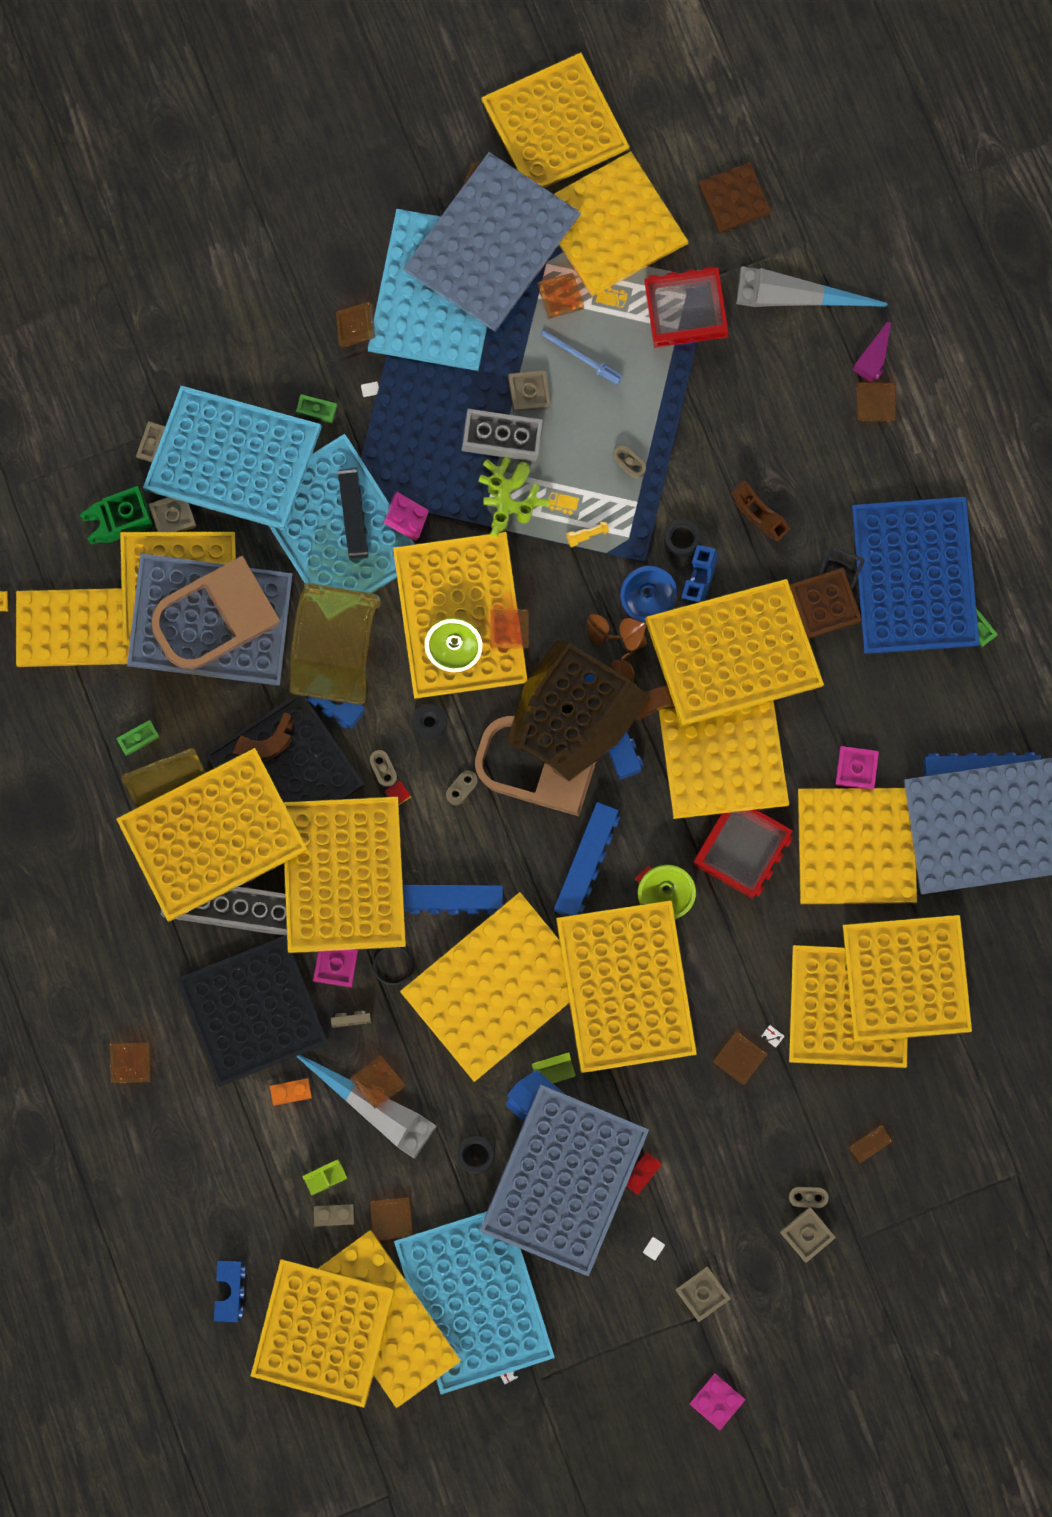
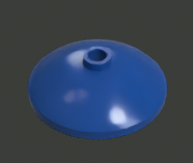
(658, 599)

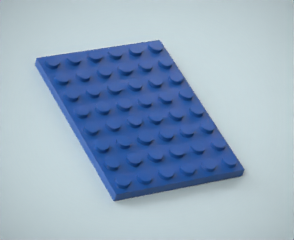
(915, 575)

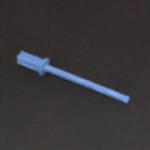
(603, 370)

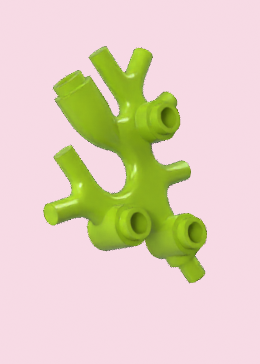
(501, 489)

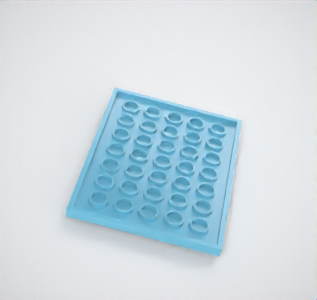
(413, 318)
(232, 457)
(316, 526)
(477, 1298)

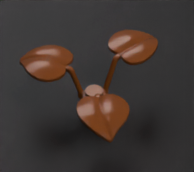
(631, 632)

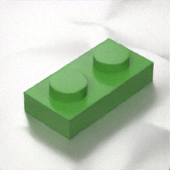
(316, 408)
(985, 631)
(138, 738)

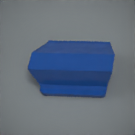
(524, 1092)

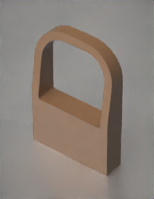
(238, 602)
(552, 789)

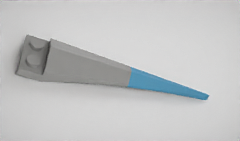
(770, 288)
(399, 1124)

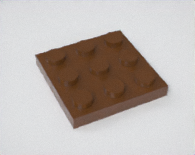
(734, 197)
(825, 603)

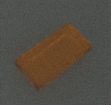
(870, 1144)

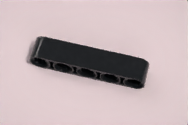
(353, 513)

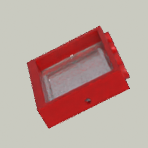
(686, 307)
(743, 850)

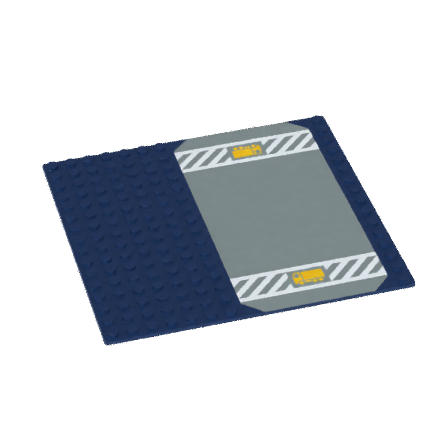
(423, 409)

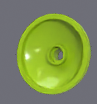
(449, 654)
(680, 891)

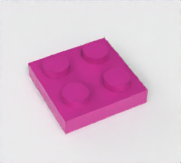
(406, 516)
(857, 767)
(336, 967)
(717, 1401)

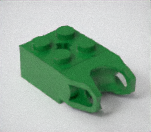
(114, 515)

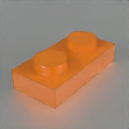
(290, 1092)

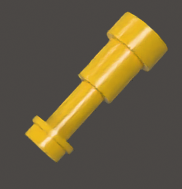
(576, 537)

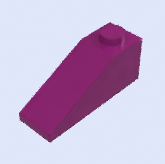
(873, 358)

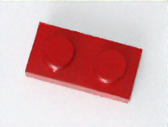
(643, 1173)

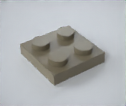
(529, 391)
(172, 515)
(807, 1234)
(703, 1294)

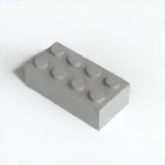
(502, 435)

